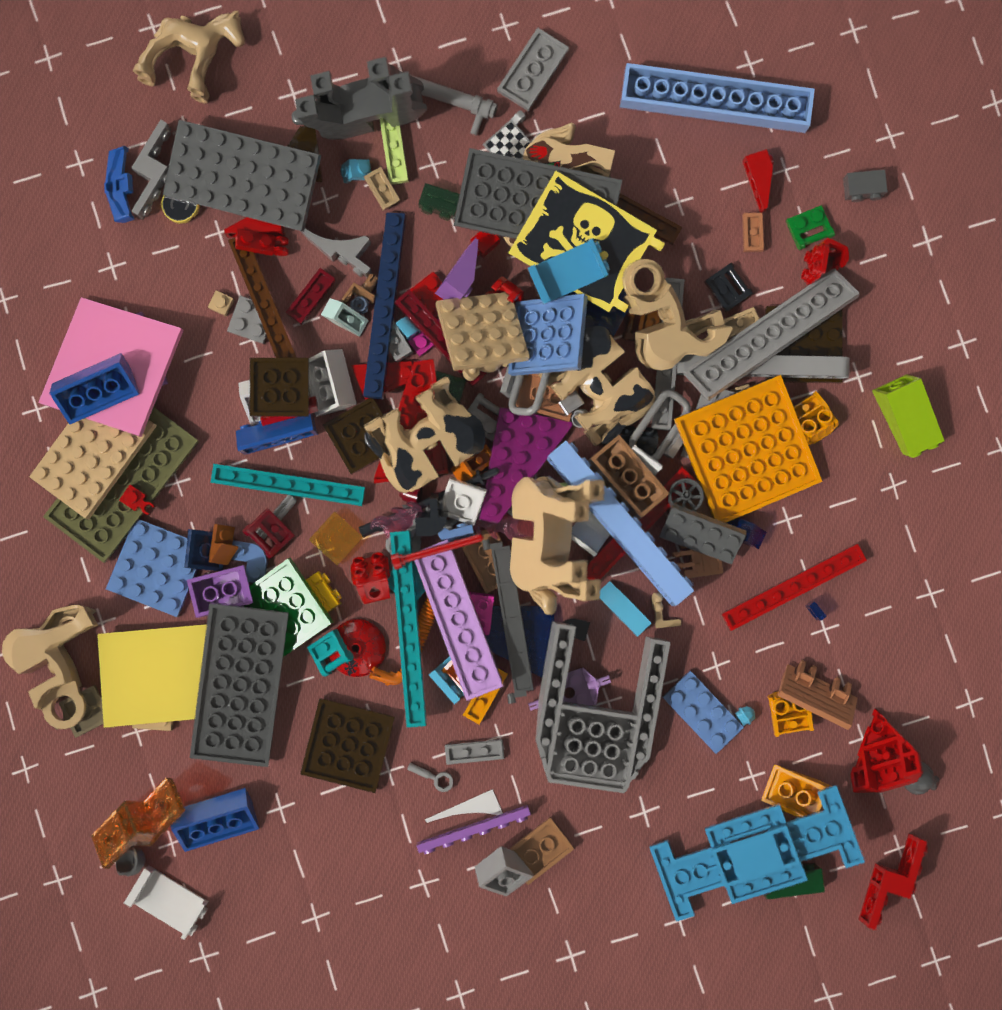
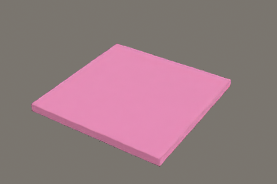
(103, 332)

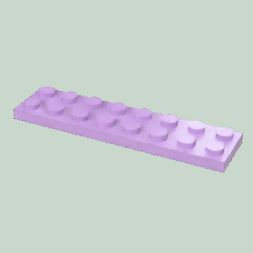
(459, 623)

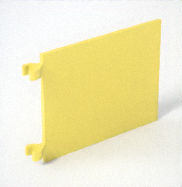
(150, 674)

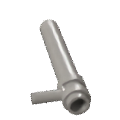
(475, 104)

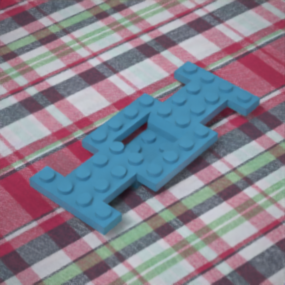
(758, 862)

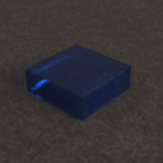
(815, 610)

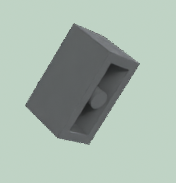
(865, 185)

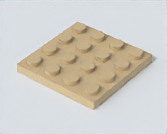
(482, 331)

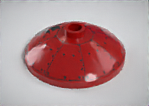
(371, 647)

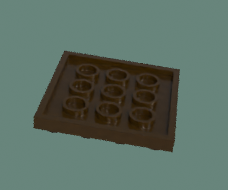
(820, 341)
(347, 745)

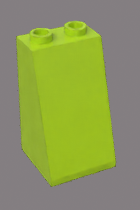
(909, 415)

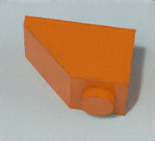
(468, 467)

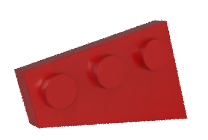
(396, 375)

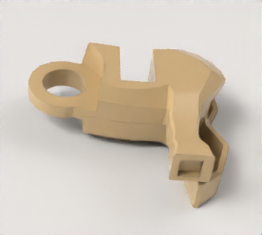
(669, 341)
(33, 648)

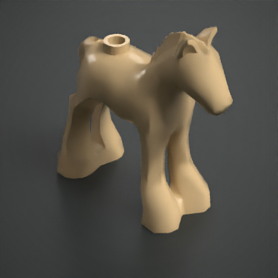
(194, 39)

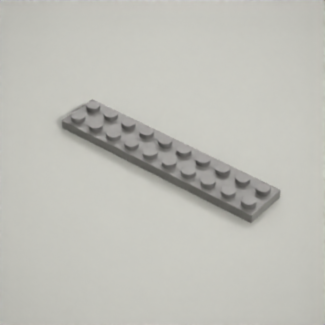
(771, 334)

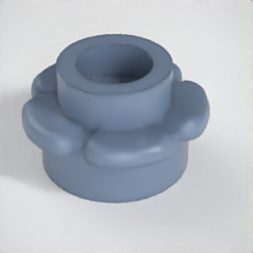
(359, 300)

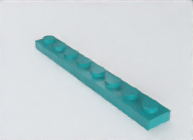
(287, 485)

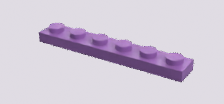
(466, 832)

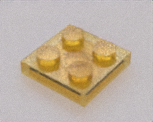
(336, 538)

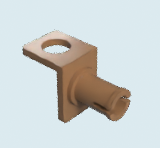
(364, 290)

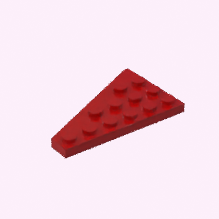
(419, 380)

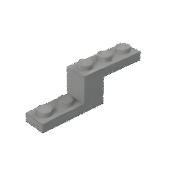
(151, 169)

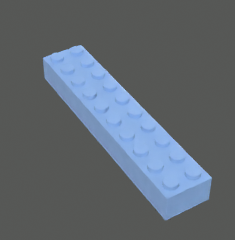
(717, 98)
(623, 527)

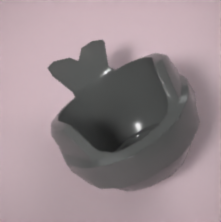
(925, 783)
(130, 862)

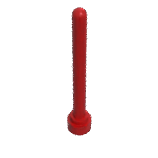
(400, 560)

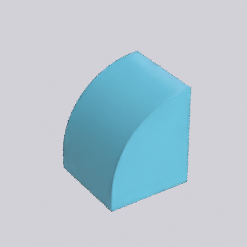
(407, 328)

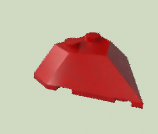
(884, 759)

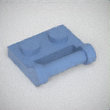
(462, 531)

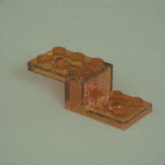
(138, 823)

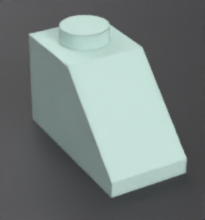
(344, 316)

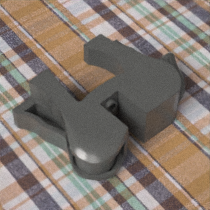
(353, 107)

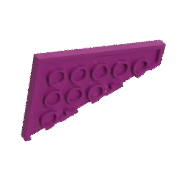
(519, 452)

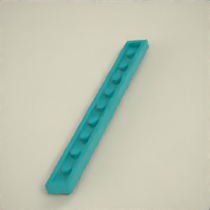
(408, 633)

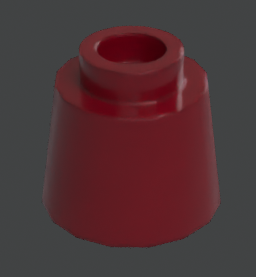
(414, 496)

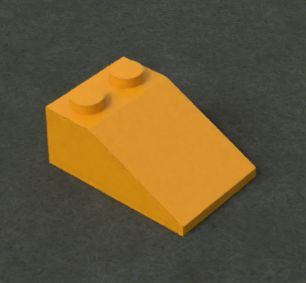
(794, 792)

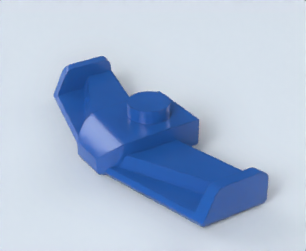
(118, 185)

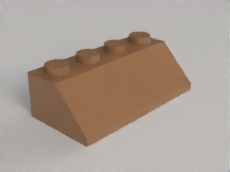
(628, 477)

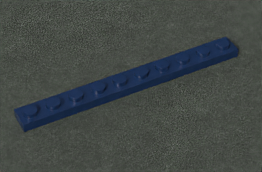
(384, 306)

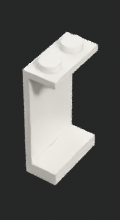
(167, 901)

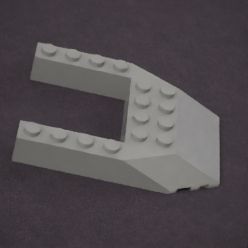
(594, 743)

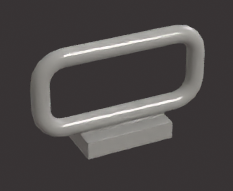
(511, 388)
(673, 440)

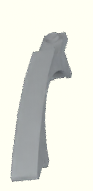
(347, 250)

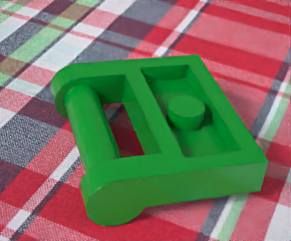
(807, 222)

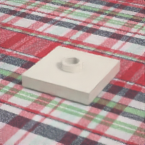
(463, 500)

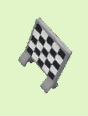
(509, 139)

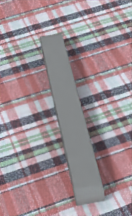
(789, 366)

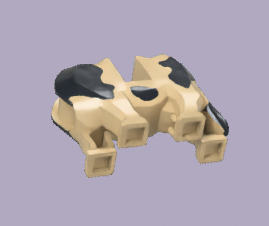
(615, 403)
(402, 449)

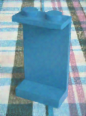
(569, 271)

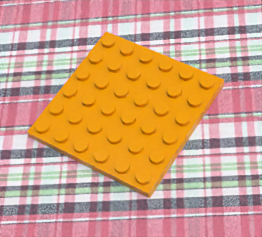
(748, 450)

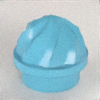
(745, 715)

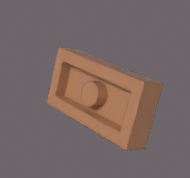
(753, 232)

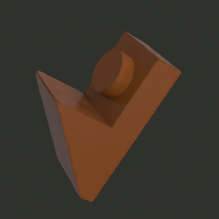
(221, 545)

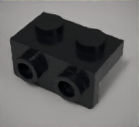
(647, 441)

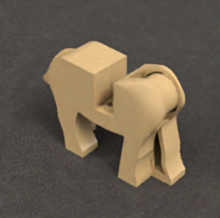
(542, 559)

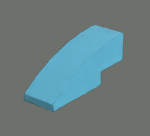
(624, 609)

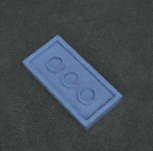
(702, 712)

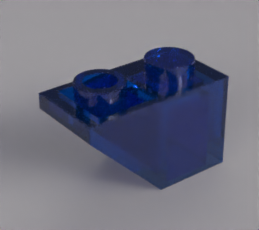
(754, 534)

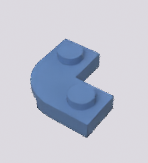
(254, 557)

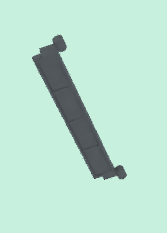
(512, 621)

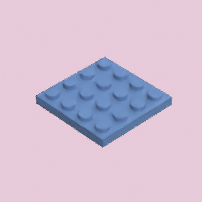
(551, 334)
(153, 568)

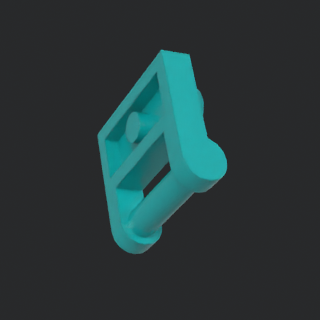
(325, 648)

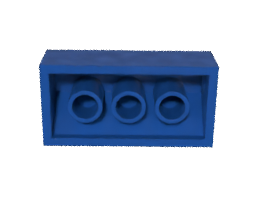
(94, 388)
(259, 437)
(215, 820)

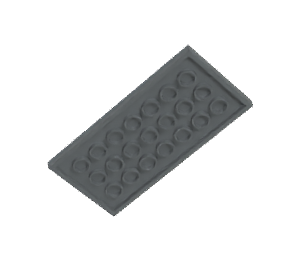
(242, 175)
(503, 191)
(239, 684)

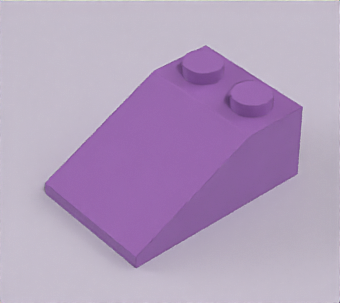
(461, 276)
(221, 587)

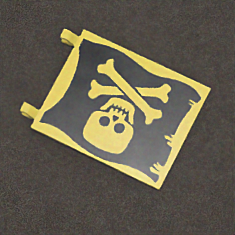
(574, 215)

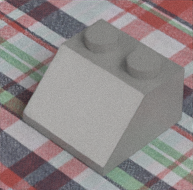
(502, 872)

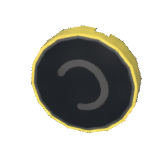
(179, 210)

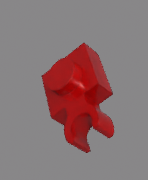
(134, 499)

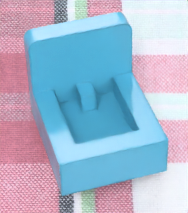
(355, 169)

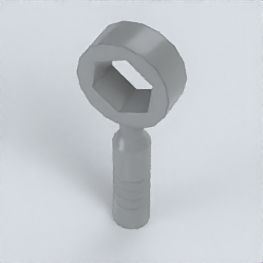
(427, 774)

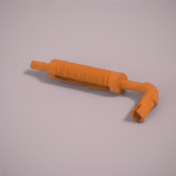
(424, 621)

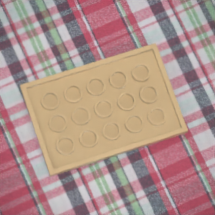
(87, 463)

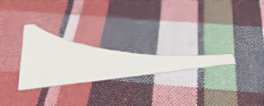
(480, 804)

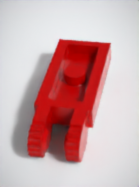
(261, 243)

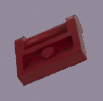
(273, 528)

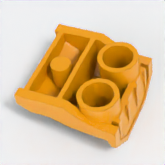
(815, 418)
(788, 716)

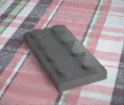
(702, 533)

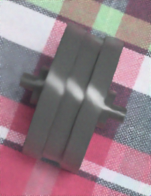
(686, 495)

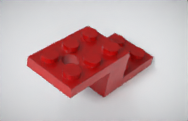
(893, 881)

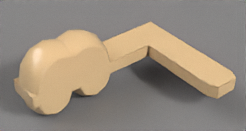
(658, 607)

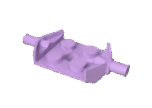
(584, 685)

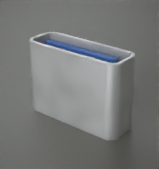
(571, 403)

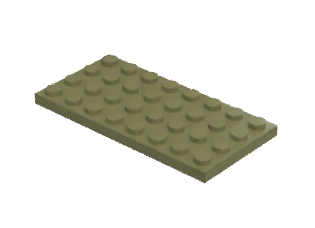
(148, 472)

